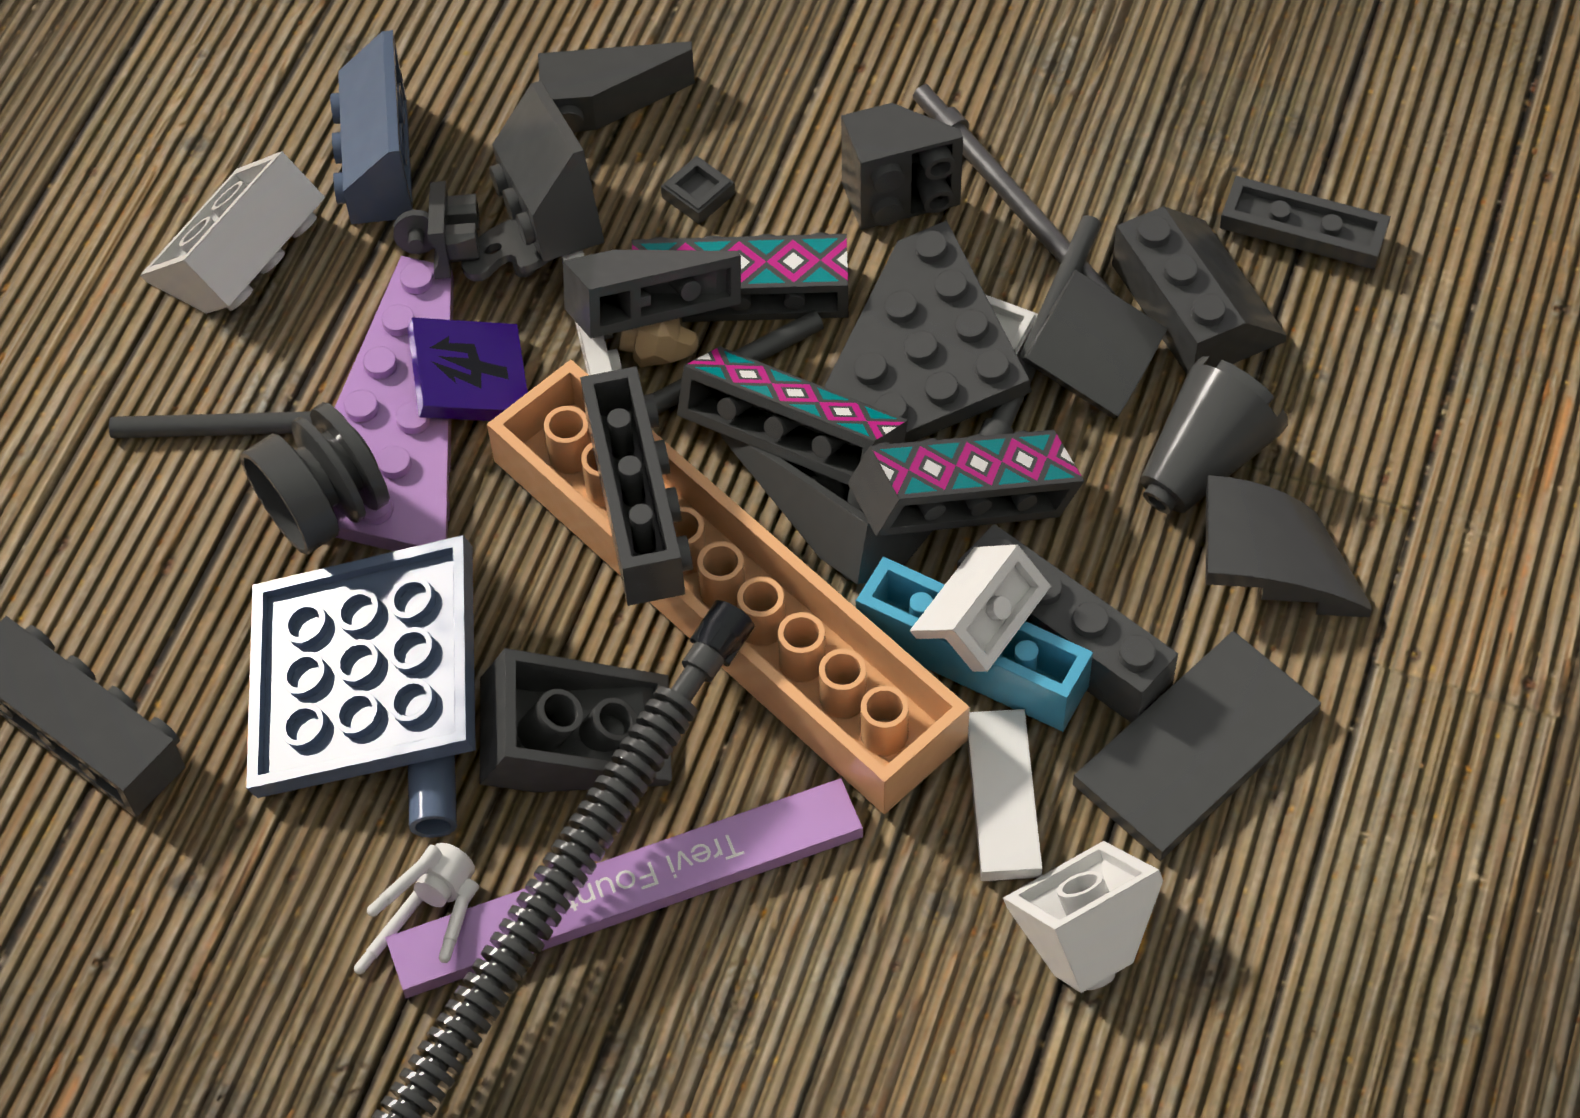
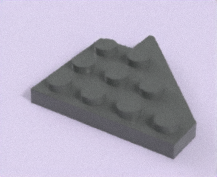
(929, 341)

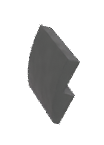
(1095, 344)

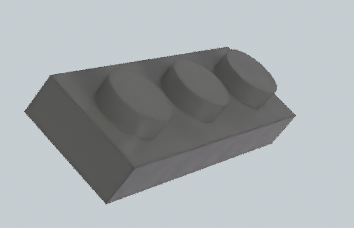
(1304, 222)

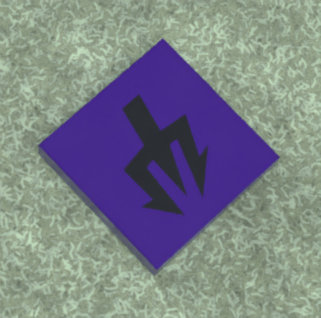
(465, 368)

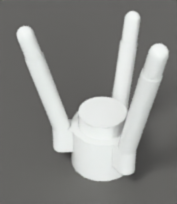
(441, 877)

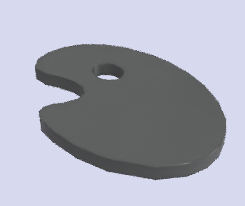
(511, 248)

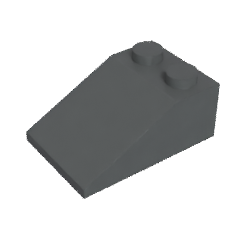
(557, 720)

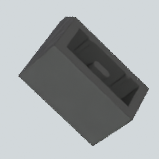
(899, 164)

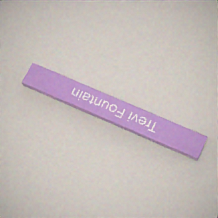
(646, 880)

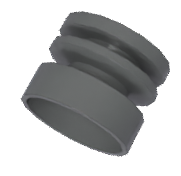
(325, 472)

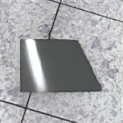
(1276, 545)

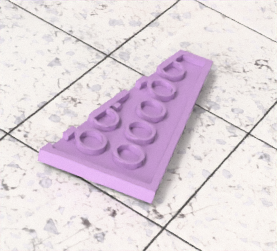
(384, 410)

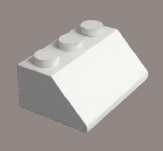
(236, 235)

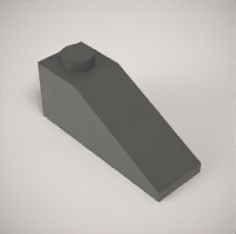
(613, 82)
(646, 287)

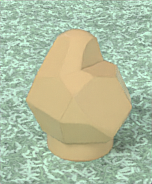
(659, 343)

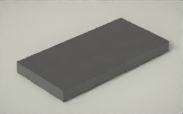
(1196, 745)

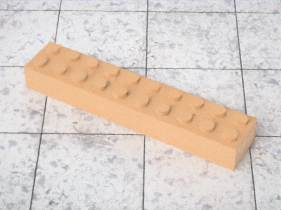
(811, 651)

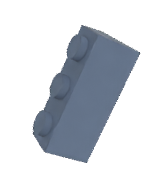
(372, 135)

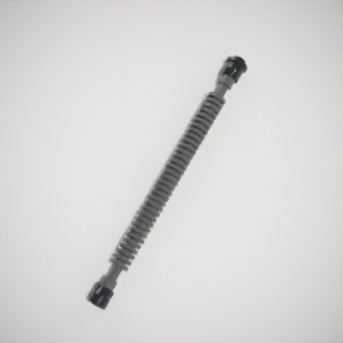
(616, 792)

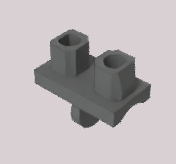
(447, 227)

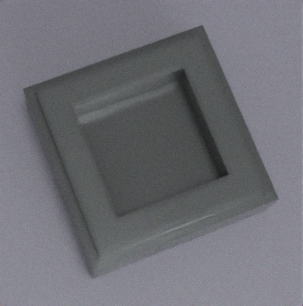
(698, 190)

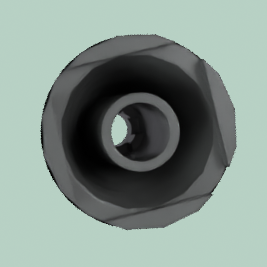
(1211, 430)

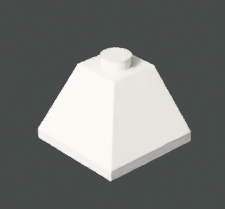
(1088, 914)

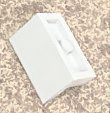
(984, 604)

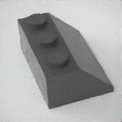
(545, 178)
(1192, 289)

